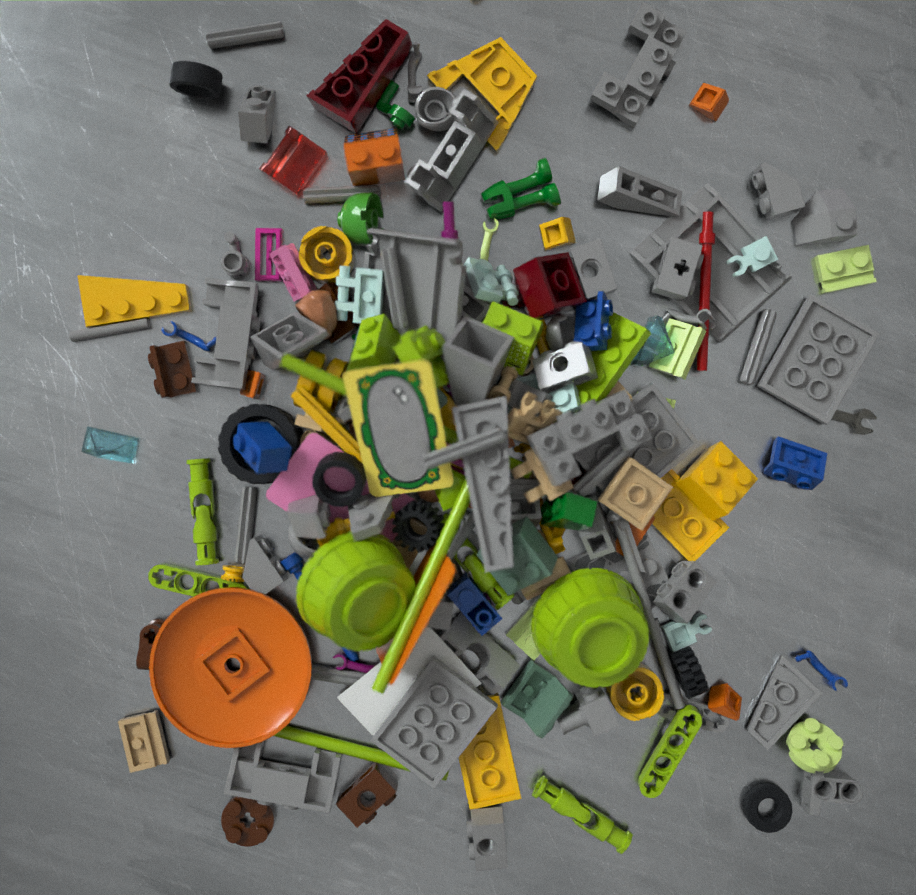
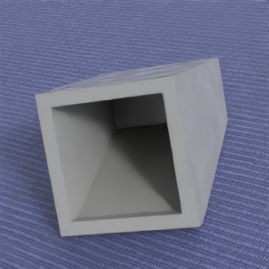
(475, 360)

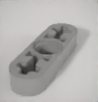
(707, 724)

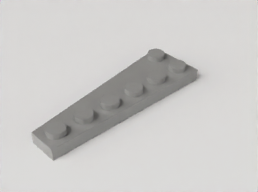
(488, 480)

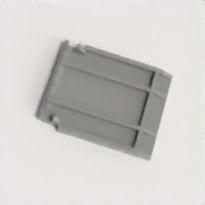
(429, 278)
(730, 297)

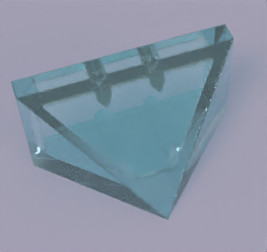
(656, 346)
(110, 445)

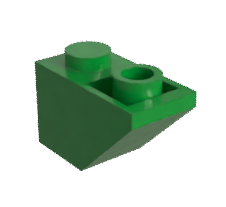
(569, 512)

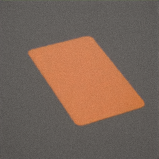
(438, 589)

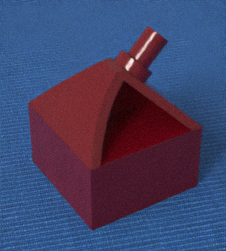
(547, 286)

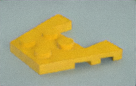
(498, 77)

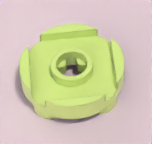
(818, 733)

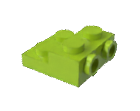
(424, 345)

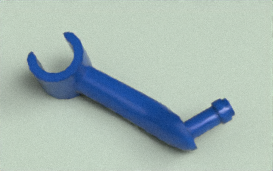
(189, 337)
(831, 678)

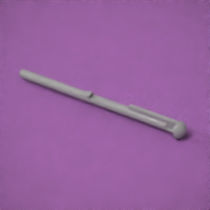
(636, 566)

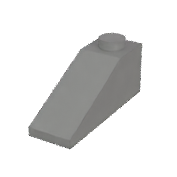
(638, 193)

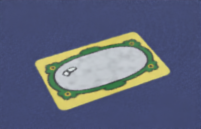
(396, 426)

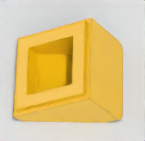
(557, 233)

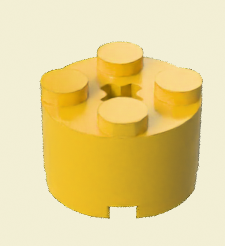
(319, 241)
(641, 704)

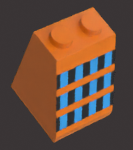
(374, 157)

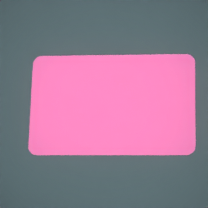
(297, 481)

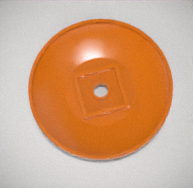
(222, 704)

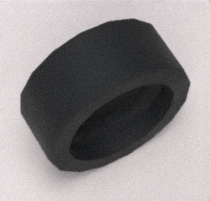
(195, 80)
(334, 497)

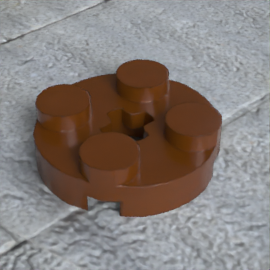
(244, 834)

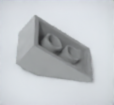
(290, 335)

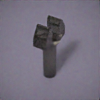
(855, 420)

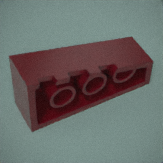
(362, 78)

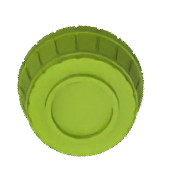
(355, 591)
(591, 627)

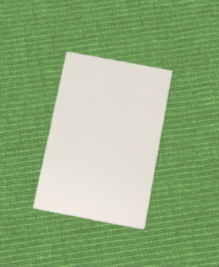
(373, 707)

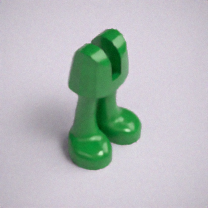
(507, 208)

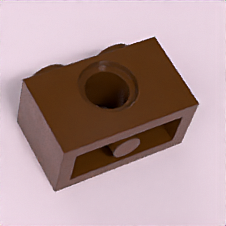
(374, 780)

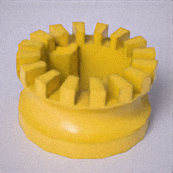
(233, 572)

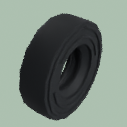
(779, 819)

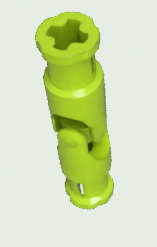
(204, 529)
(482, 579)
(567, 805)

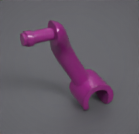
(352, 665)

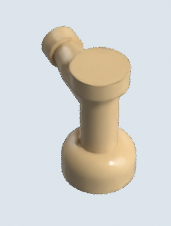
(508, 375)

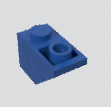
(473, 604)

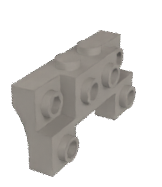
(629, 97)
(455, 153)
(235, 327)
(577, 430)
(283, 783)

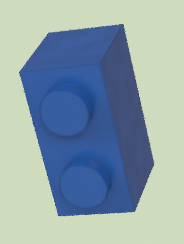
(262, 447)

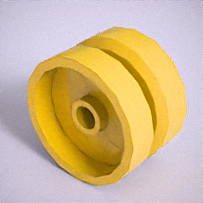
(325, 396)

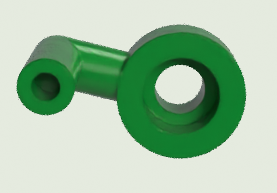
(399, 116)

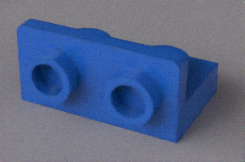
(593, 323)
(796, 464)

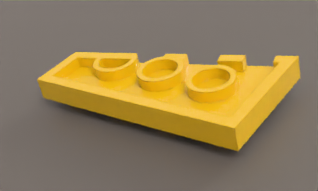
(122, 300)

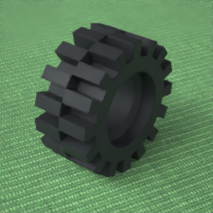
(408, 535)
(689, 672)

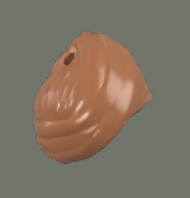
(319, 309)

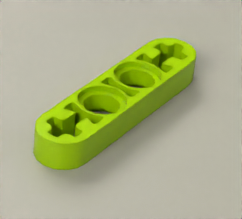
(200, 580)
(674, 753)

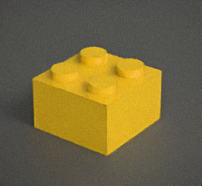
(716, 481)

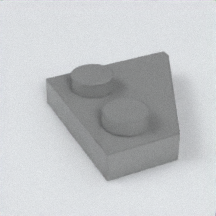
(369, 515)

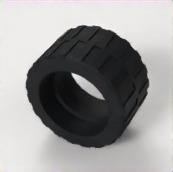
(232, 458)

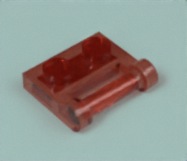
(299, 166)

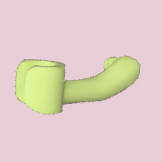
(487, 239)

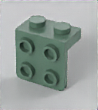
(537, 698)

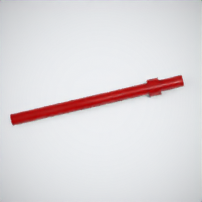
(706, 239)

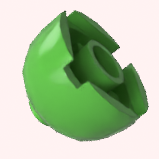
(359, 215)

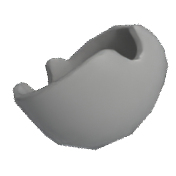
(560, 331)

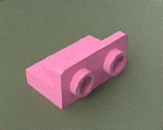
(291, 271)

